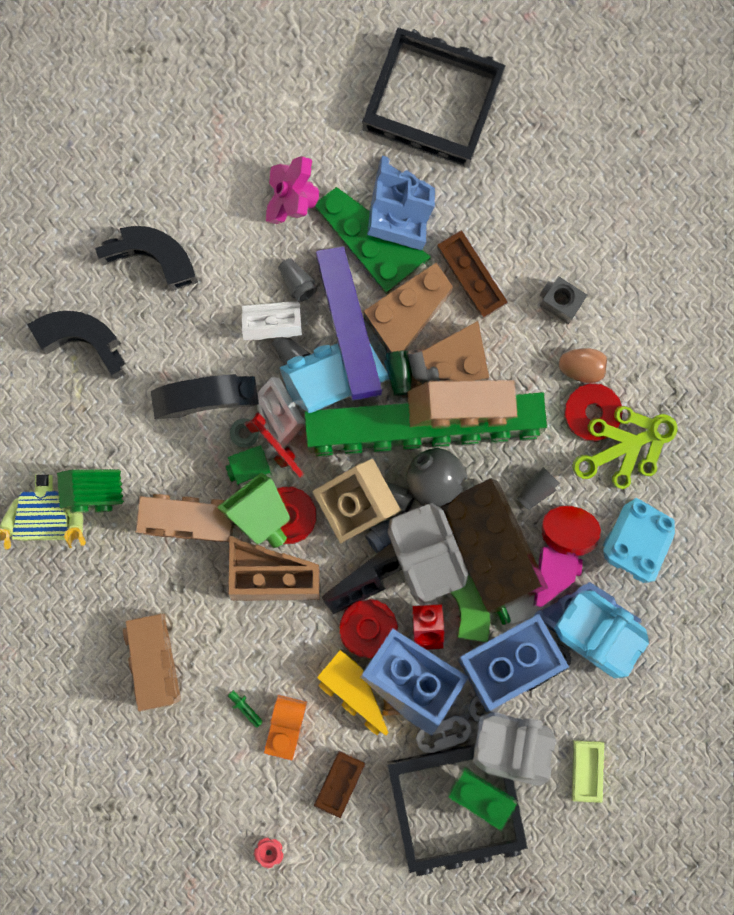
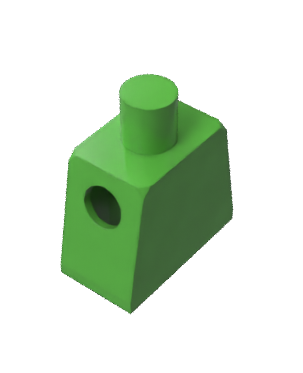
(258, 511)

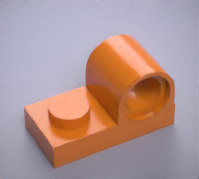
(285, 727)

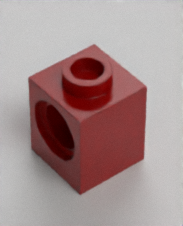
(428, 626)

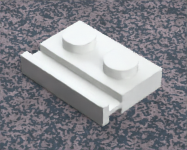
(271, 320)

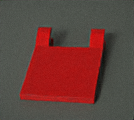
(286, 456)

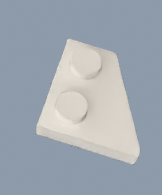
(280, 413)

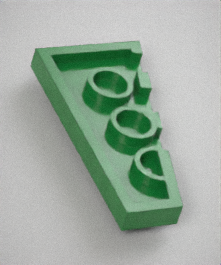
(384, 260)

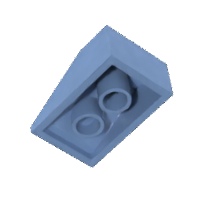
(512, 663)
(414, 681)

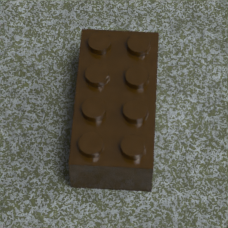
(493, 546)

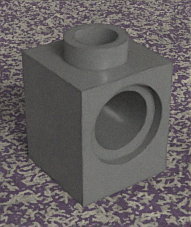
(574, 295)

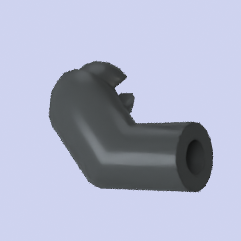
(419, 368)

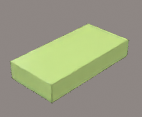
(587, 771)

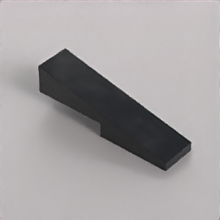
(364, 581)

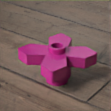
(291, 190)

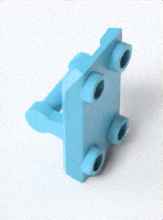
(639, 540)
(602, 633)

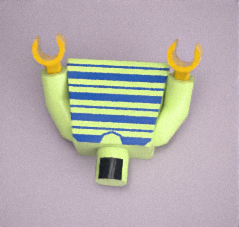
(39, 517)

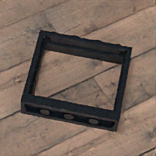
(414, 138)
(454, 859)

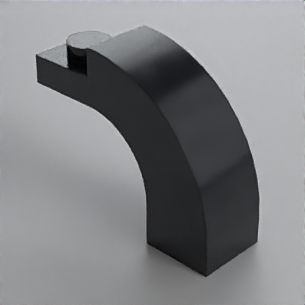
(153, 244)
(72, 326)
(203, 394)

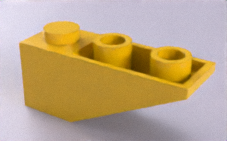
(344, 678)

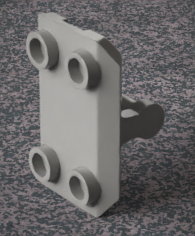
(427, 552)
(514, 748)

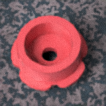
(265, 860)

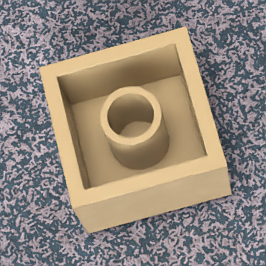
(356, 500)

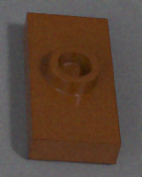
(339, 784)

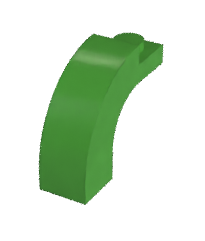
(473, 616)

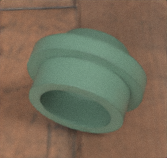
(235, 429)

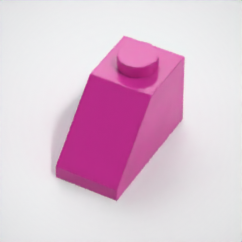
(558, 572)

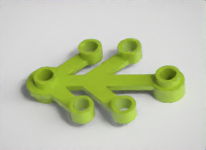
(629, 445)

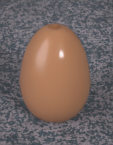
(584, 365)

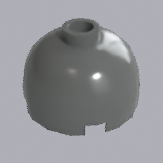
(435, 477)

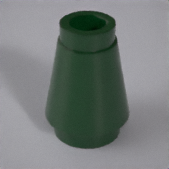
(399, 372)

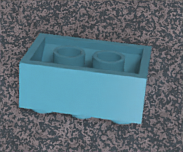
(320, 378)

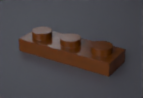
(472, 274)

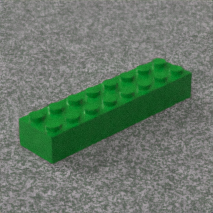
(389, 426)

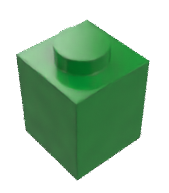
(247, 465)

